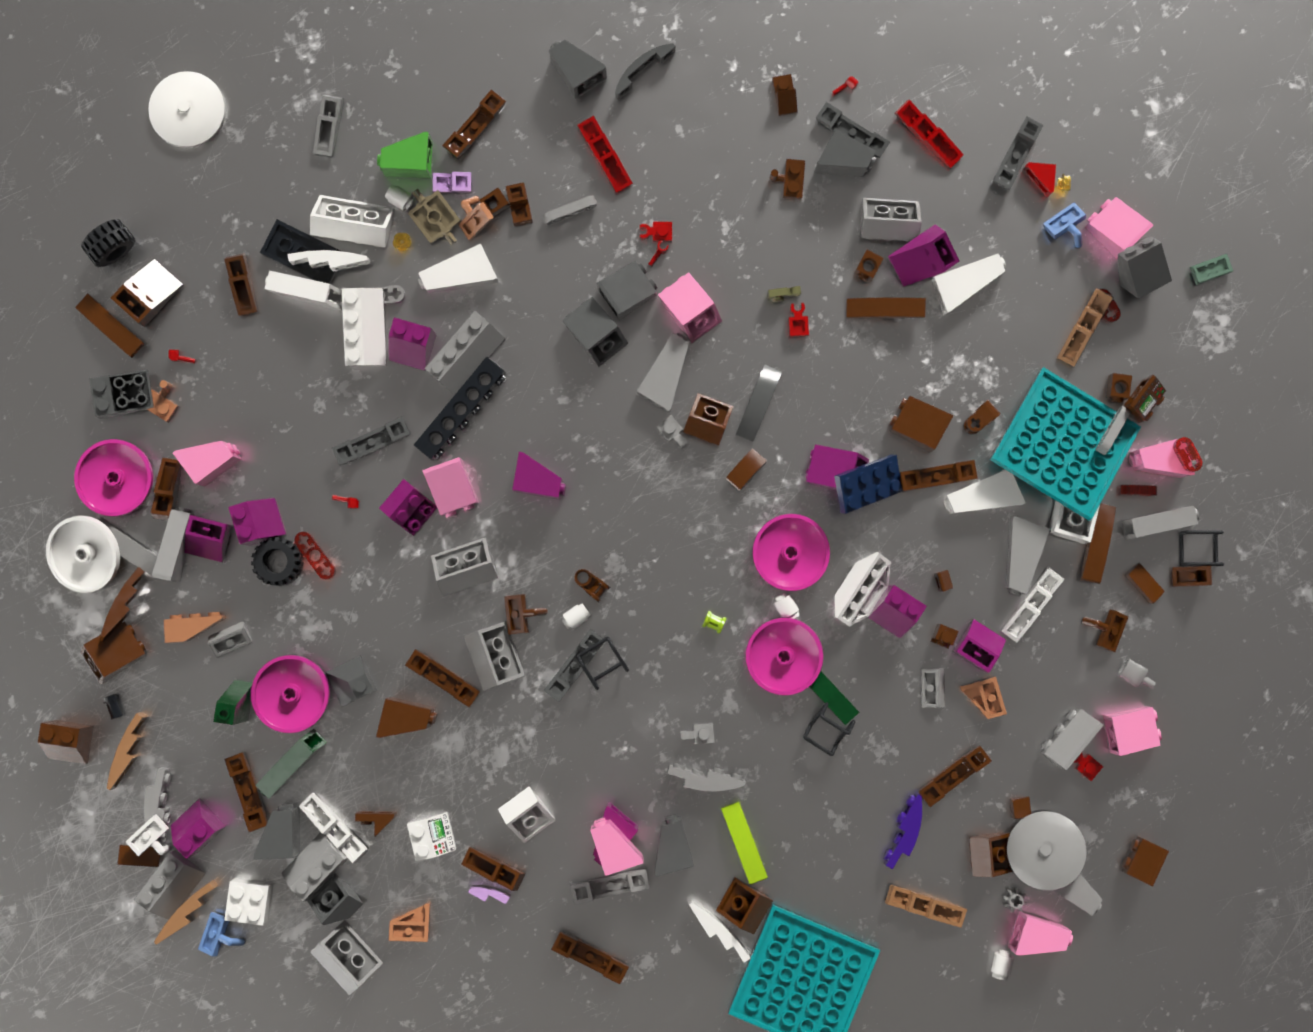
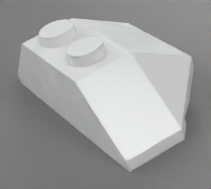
(862, 589)

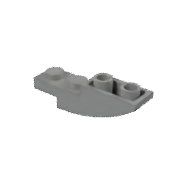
(713, 781)
(156, 797)

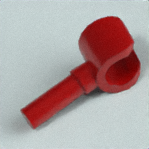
(851, 82)
(657, 254)
(174, 356)
(351, 502)

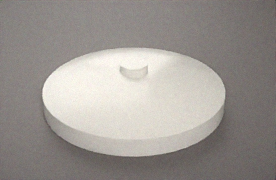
(187, 109)
(83, 554)

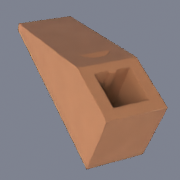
(185, 629)

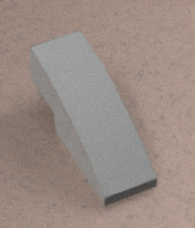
(328, 125)

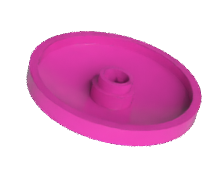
(113, 477)
(791, 552)
(784, 656)
(290, 694)

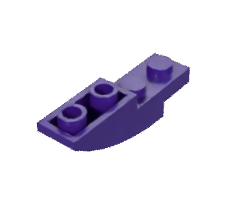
(910, 824)

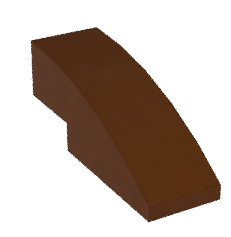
(241, 284)
(166, 489)
(493, 869)

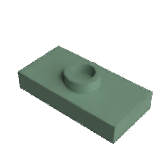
(1211, 269)

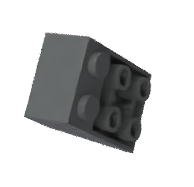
(121, 394)

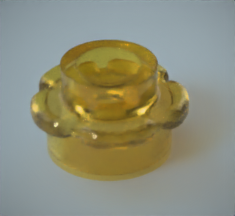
(1064, 183)
(401, 246)

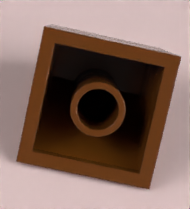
(920, 423)
(114, 654)
(404, 717)
(66, 741)

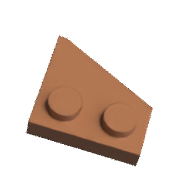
(986, 697)
(411, 926)

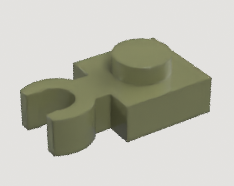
(779, 294)

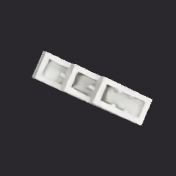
(335, 259)
(1032, 604)
(333, 827)
(713, 926)

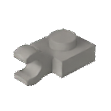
(670, 430)
(701, 734)

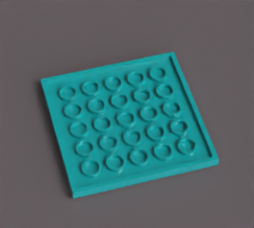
(1056, 442)
(803, 976)

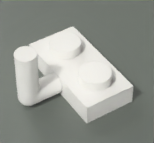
(148, 836)

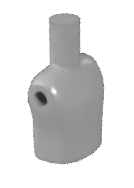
(1135, 674)

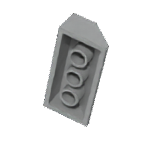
(464, 352)

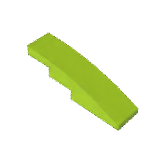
(744, 843)

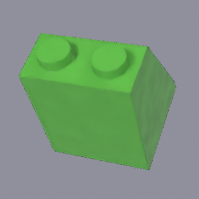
(408, 157)

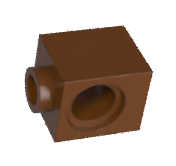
(872, 258)
(1124, 381)

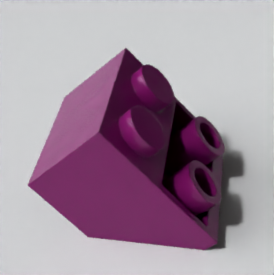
(408, 507)
(207, 538)
(980, 646)

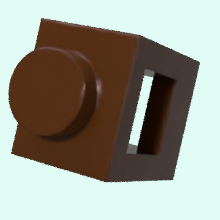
(495, 197)
(944, 636)

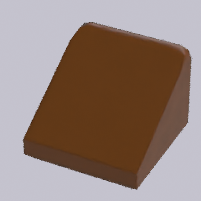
(943, 581)
(1020, 807)

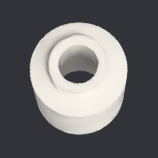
(399, 198)
(786, 606)
(576, 616)
(1002, 965)

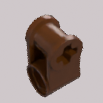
(983, 416)
(592, 585)

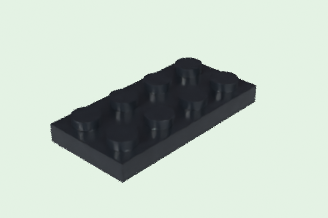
(287, 240)

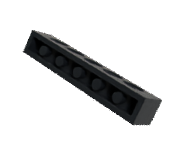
(473, 383)

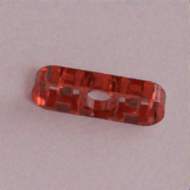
(310, 541)

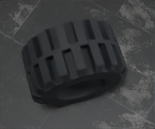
(108, 243)
(260, 561)

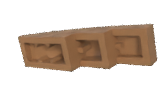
(1085, 327)
(124, 757)
(926, 906)
(182, 915)

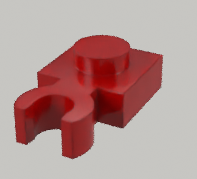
(659, 231)
(798, 324)
(1088, 766)

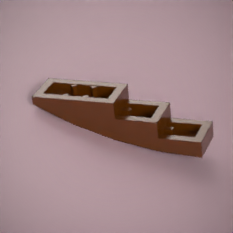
(885, 308)
(109, 325)
(1097, 549)
(119, 609)

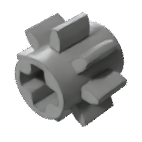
(1012, 895)

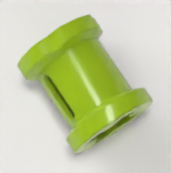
(714, 622)

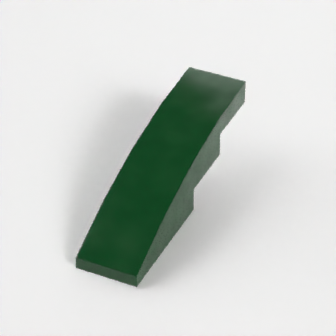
(836, 700)

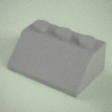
(890, 219)
(464, 567)
(494, 655)
(1071, 738)
(313, 867)
(169, 885)
(346, 957)

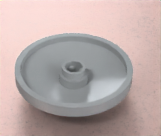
(1046, 851)

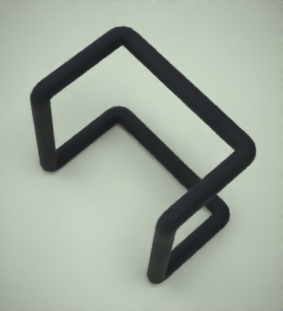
(1215, 563)
(621, 662)
(847, 731)

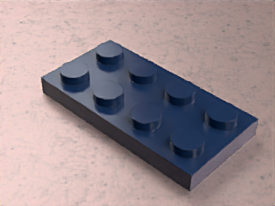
(868, 483)

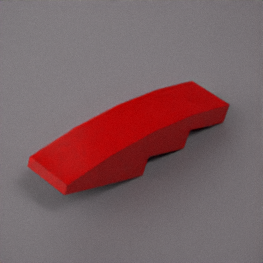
(931, 136)
(604, 154)

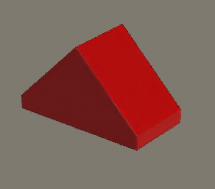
(1042, 175)

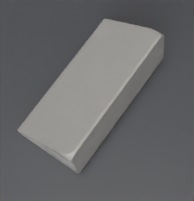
(229, 639)
(933, 688)

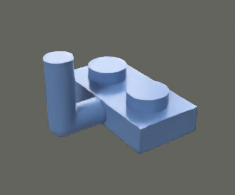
(1066, 221)
(215, 935)

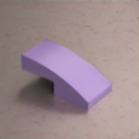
(452, 182)
(483, 892)

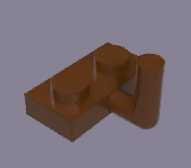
(792, 179)
(517, 614)
(1111, 629)

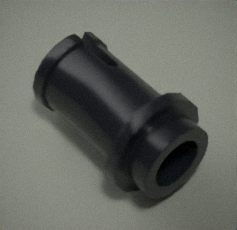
(113, 706)

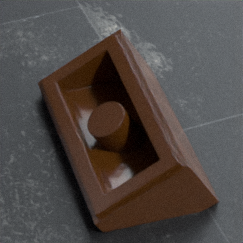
(1145, 583)

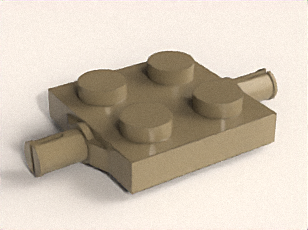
(434, 217)

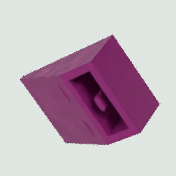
(924, 256)

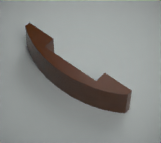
(475, 124)
(938, 475)
(442, 677)
(954, 775)
(248, 793)
(590, 956)

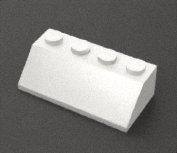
(351, 221)
(364, 327)

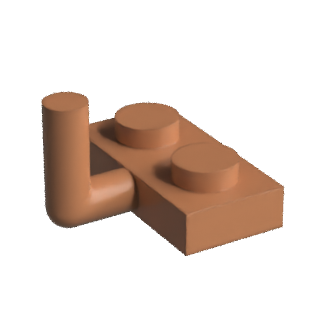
(476, 218)
(163, 407)

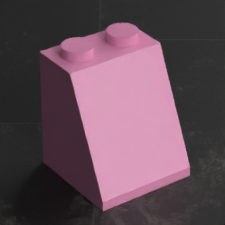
(1117, 226)
(690, 307)
(208, 460)
(1159, 460)
(451, 487)
(1132, 730)
(613, 847)
(1038, 935)

